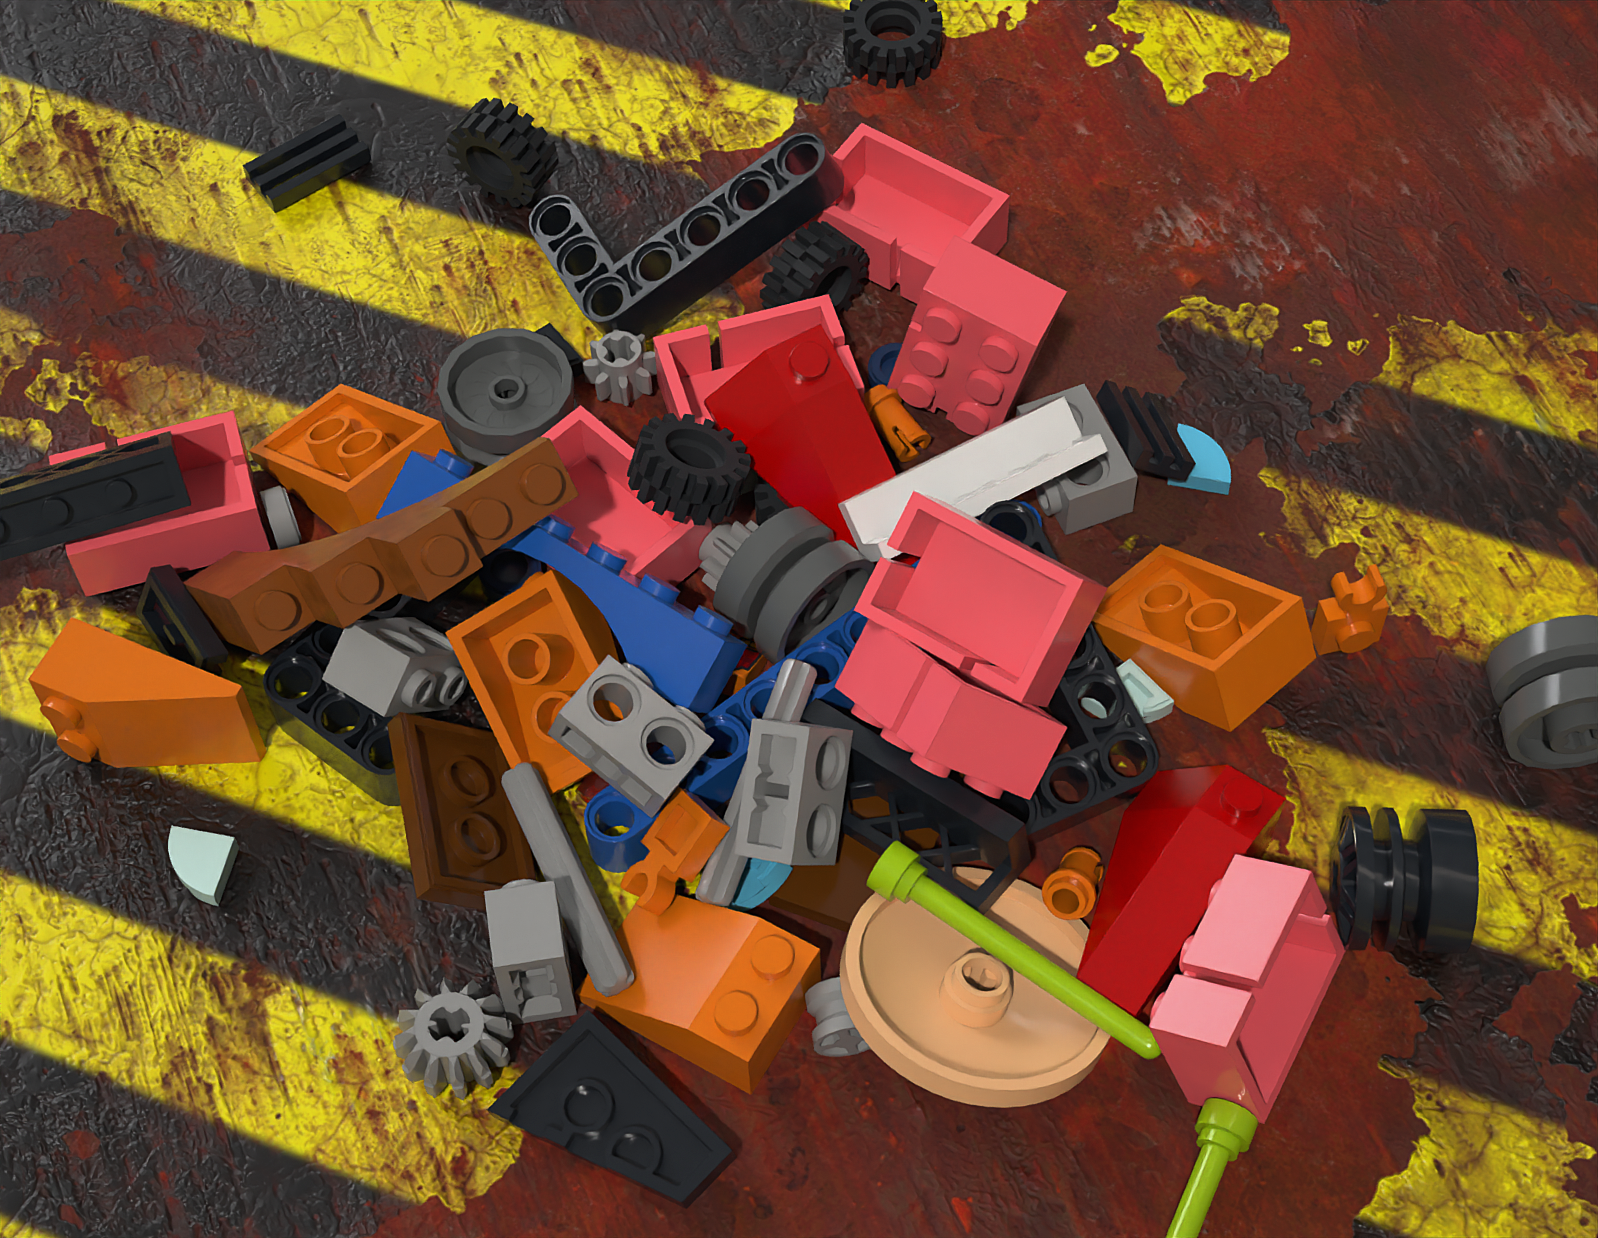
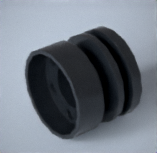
(1414, 880)

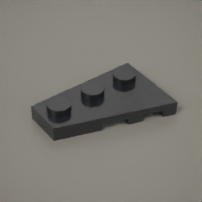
(614, 1113)

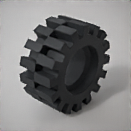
(892, 58)
(502, 152)
(813, 266)
(688, 468)

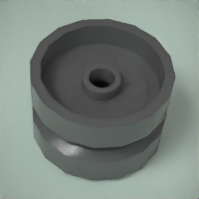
(503, 393)
(790, 582)
(1549, 692)

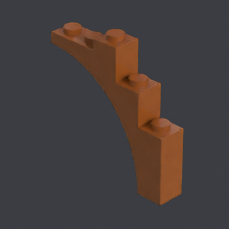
(412, 552)

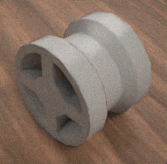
(834, 1031)

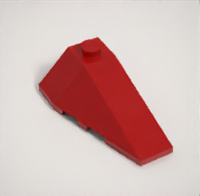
(805, 428)
(1161, 874)

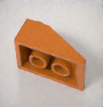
(347, 453)
(1205, 634)
(528, 662)
(140, 705)
(711, 986)

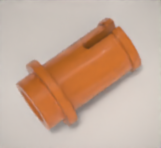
(895, 422)
(1071, 889)

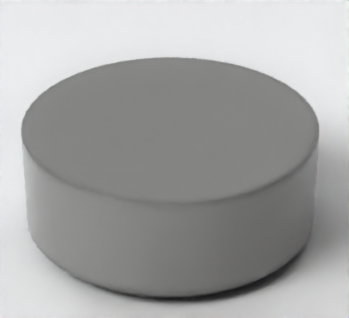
(281, 517)

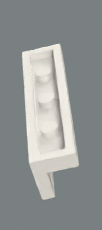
(975, 473)

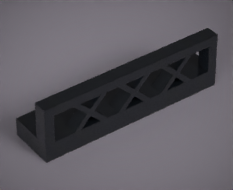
(90, 495)
(927, 802)

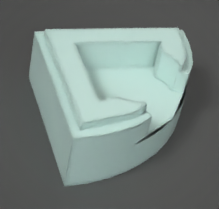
(1144, 692)
(202, 861)

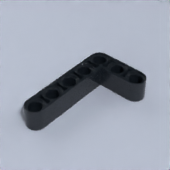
(633, 292)
(326, 709)
(1089, 738)

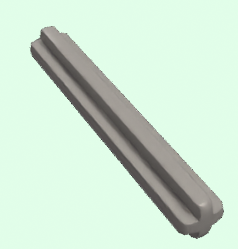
(724, 867)
(575, 893)

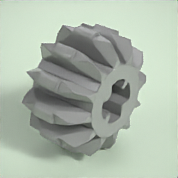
(435, 1056)

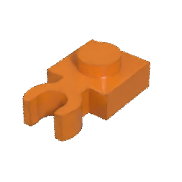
(1352, 617)
(678, 847)

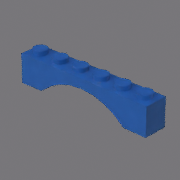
(678, 650)

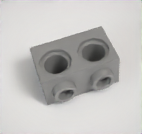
(1108, 476)
(396, 666)
(619, 748)
(793, 792)
(530, 951)

